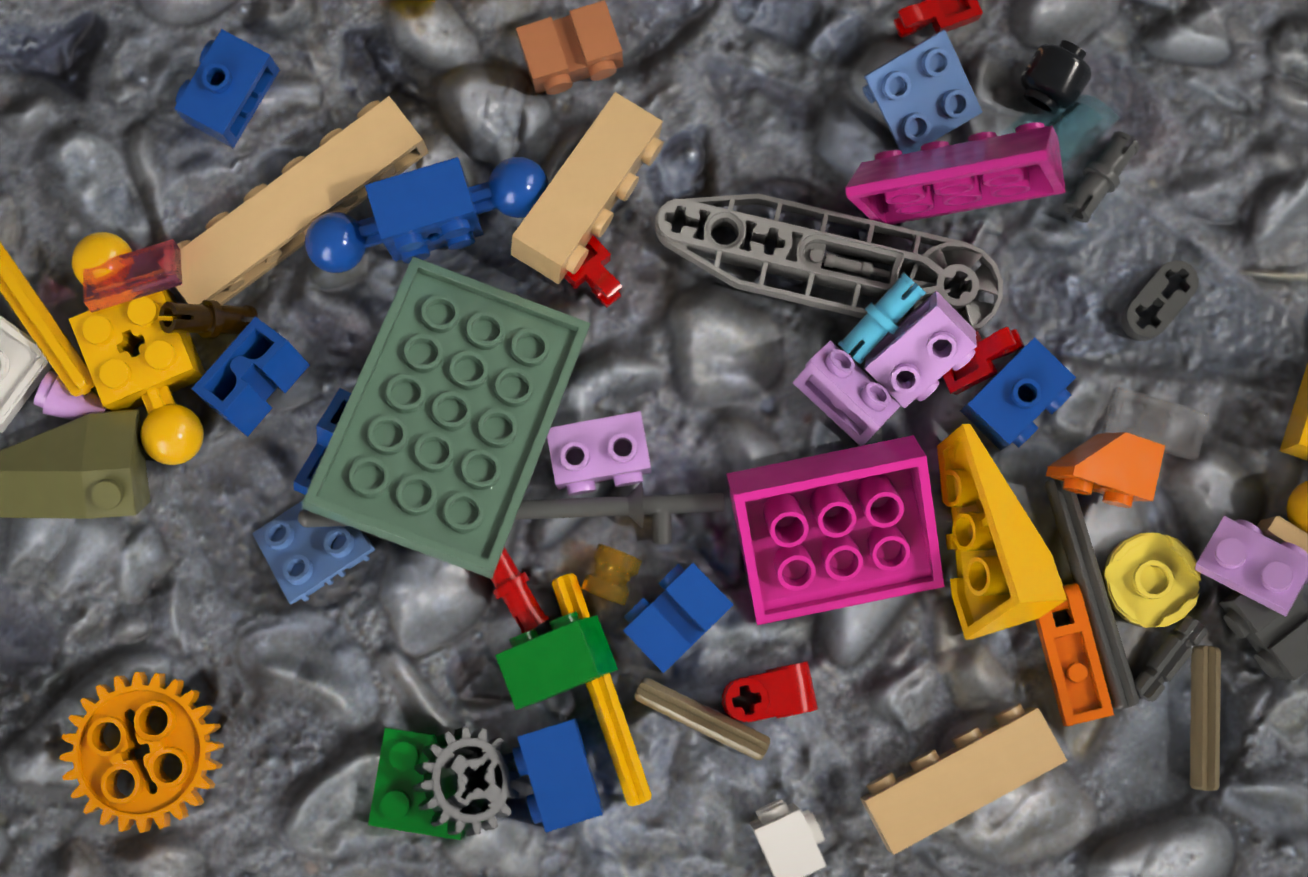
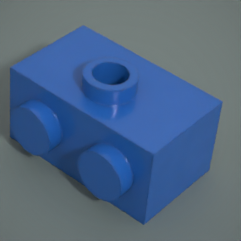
(226, 88)
(1018, 395)

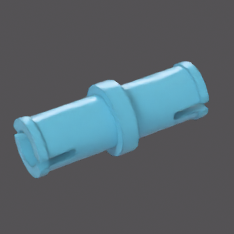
(882, 318)

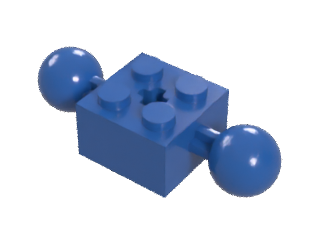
(424, 212)

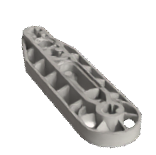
(802, 250)

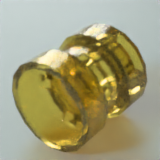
(611, 574)

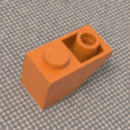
(1114, 465)

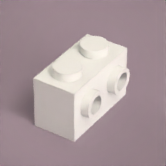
(788, 839)

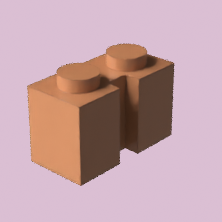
(571, 48)

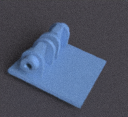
(922, 93)
(309, 556)

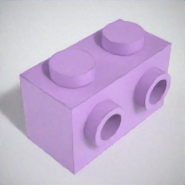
(922, 351)
(599, 453)

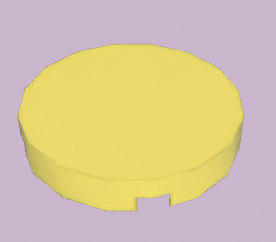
(1151, 580)

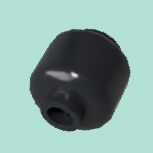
(1056, 76)

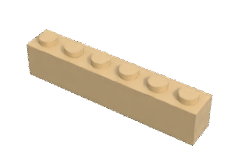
(276, 216)

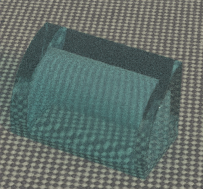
(1081, 126)

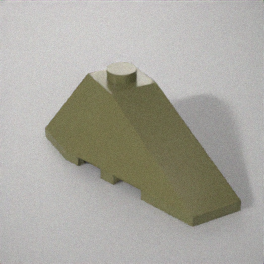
(77, 470)

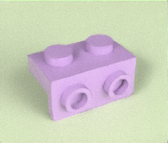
(846, 393)
(1255, 564)

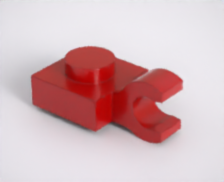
(941, 13)
(592, 271)
(981, 366)

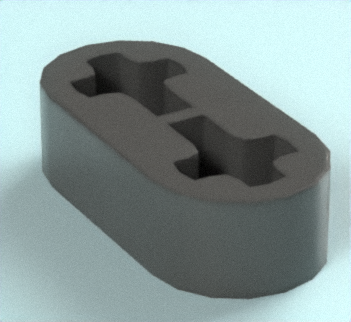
(1151, 294)

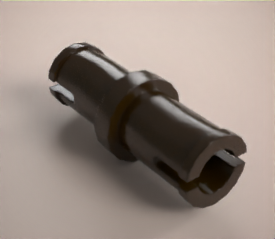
(206, 319)

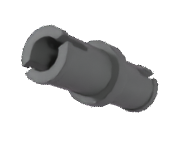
(1101, 176)

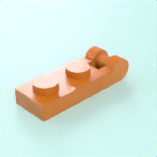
(1074, 662)

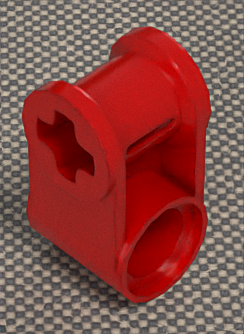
(778, 693)

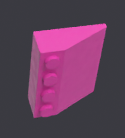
(959, 176)
(837, 529)

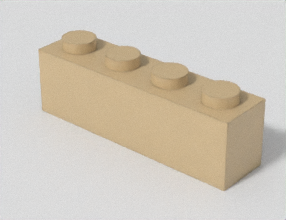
(587, 188)
(963, 778)

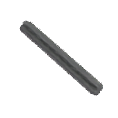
(1087, 575)

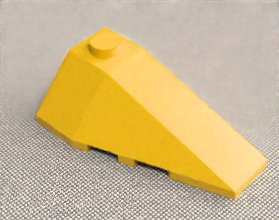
(1000, 557)

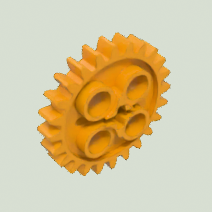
(99, 766)

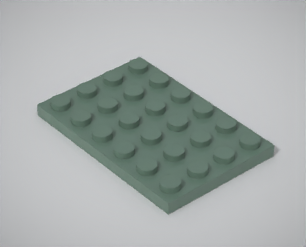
(448, 418)

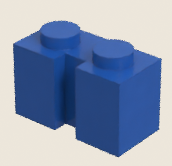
(249, 374)
(676, 616)
(558, 775)

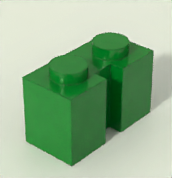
(555, 661)

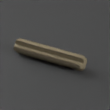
(702, 718)
(1205, 718)

